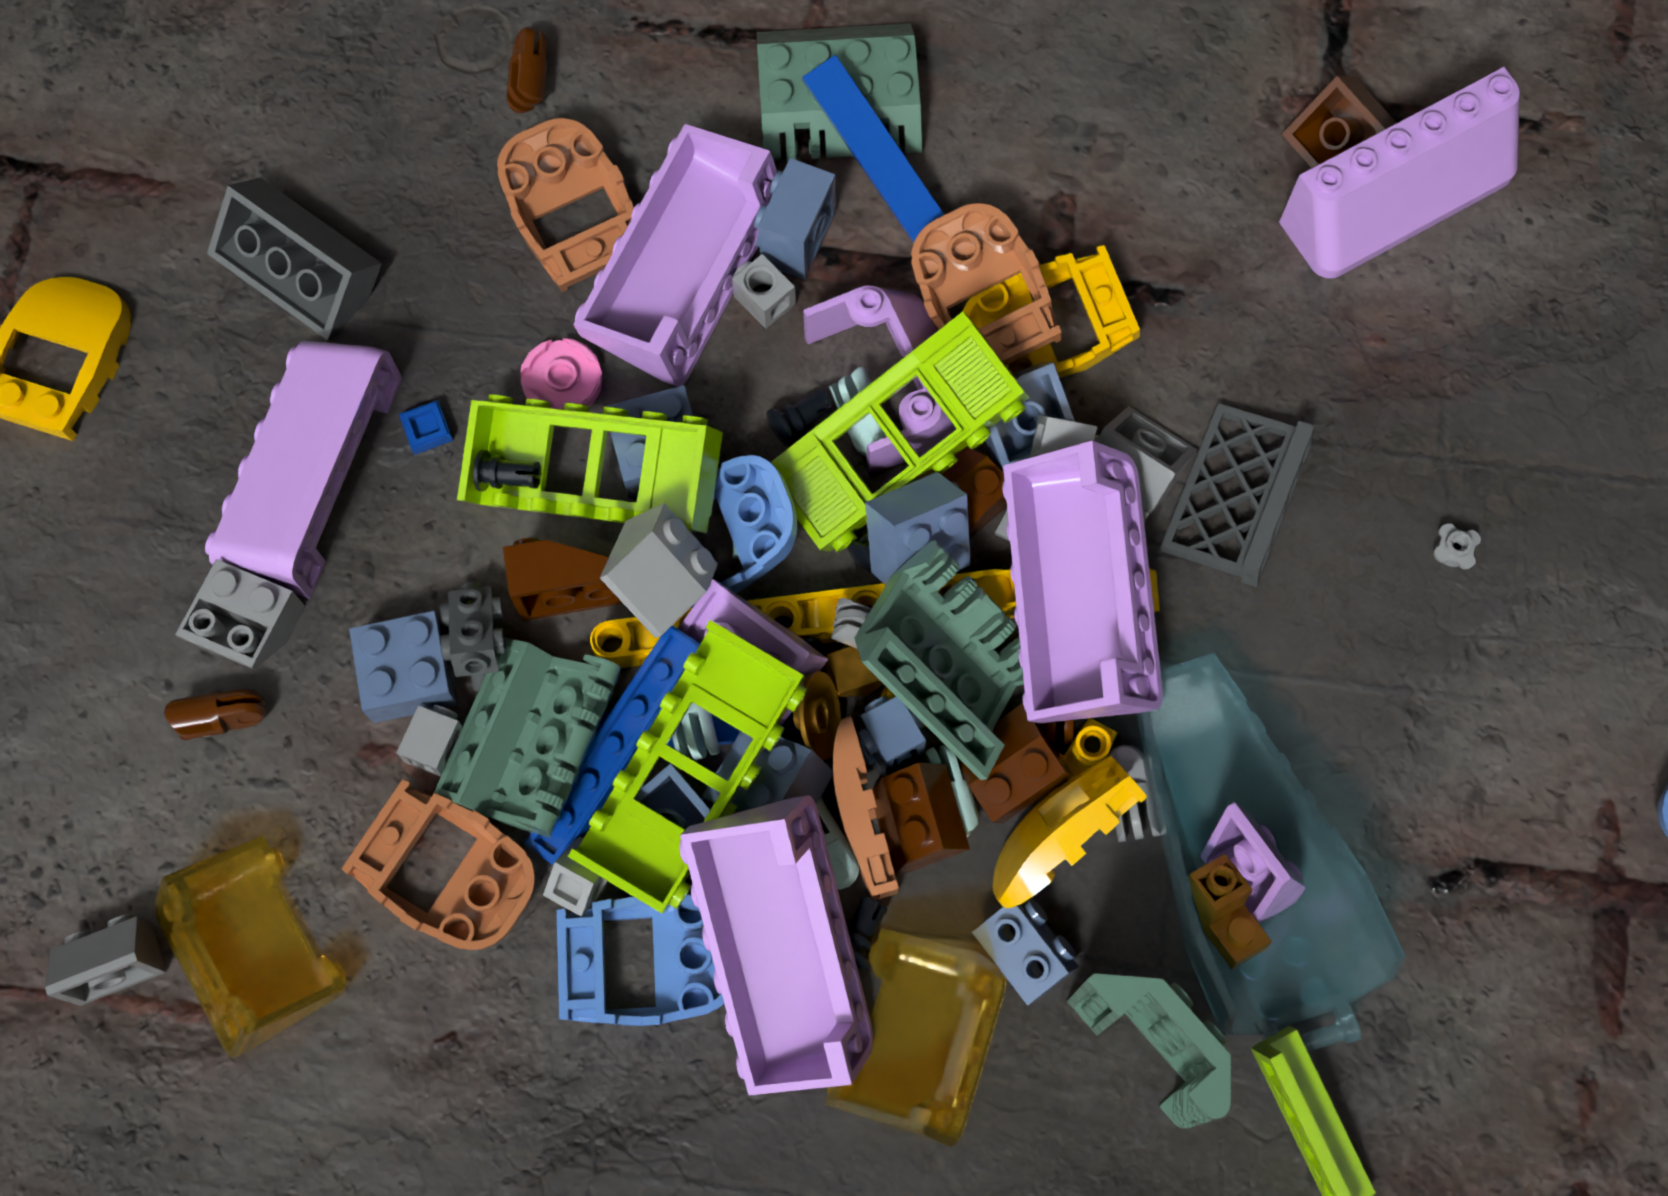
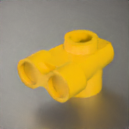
(1078, 758)

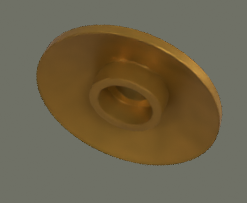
(819, 714)

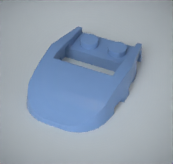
(757, 516)
(681, 964)

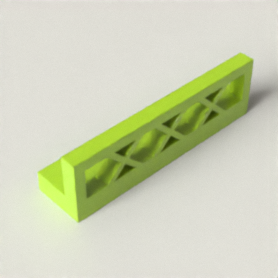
(1311, 1115)

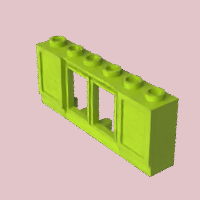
(965, 382)
(676, 464)
(738, 685)

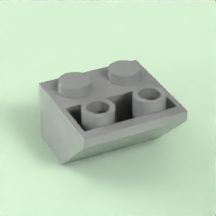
(240, 615)

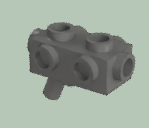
(473, 631)

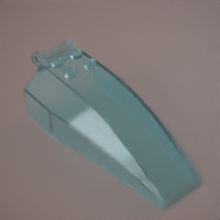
(1328, 945)

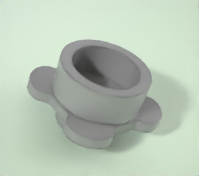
(1452, 557)

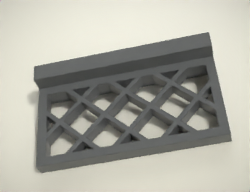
(1273, 503)

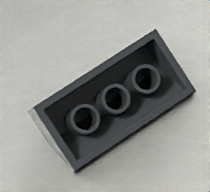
(292, 256)

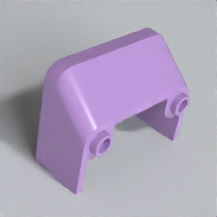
(910, 326)

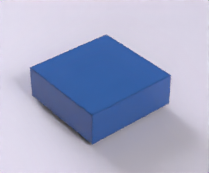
(425, 427)

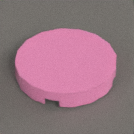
(562, 373)

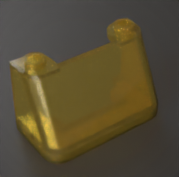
(243, 946)
(927, 1037)

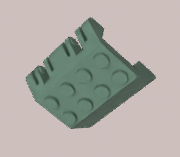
(876, 58)
(942, 654)
(528, 736)
(1175, 1032)

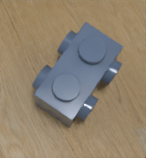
(890, 735)
(1027, 949)

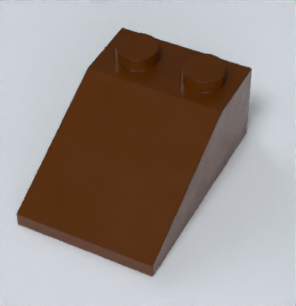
(554, 579)

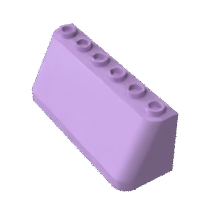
(1406, 177)
(679, 255)
(301, 461)
(1082, 585)
(779, 947)

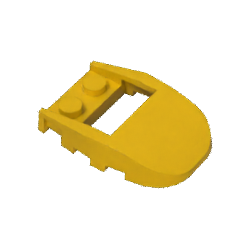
(1099, 293)
(74, 316)
(1046, 839)

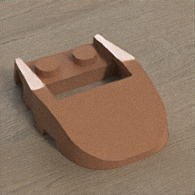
(550, 170)
(972, 253)
(858, 810)
(481, 896)

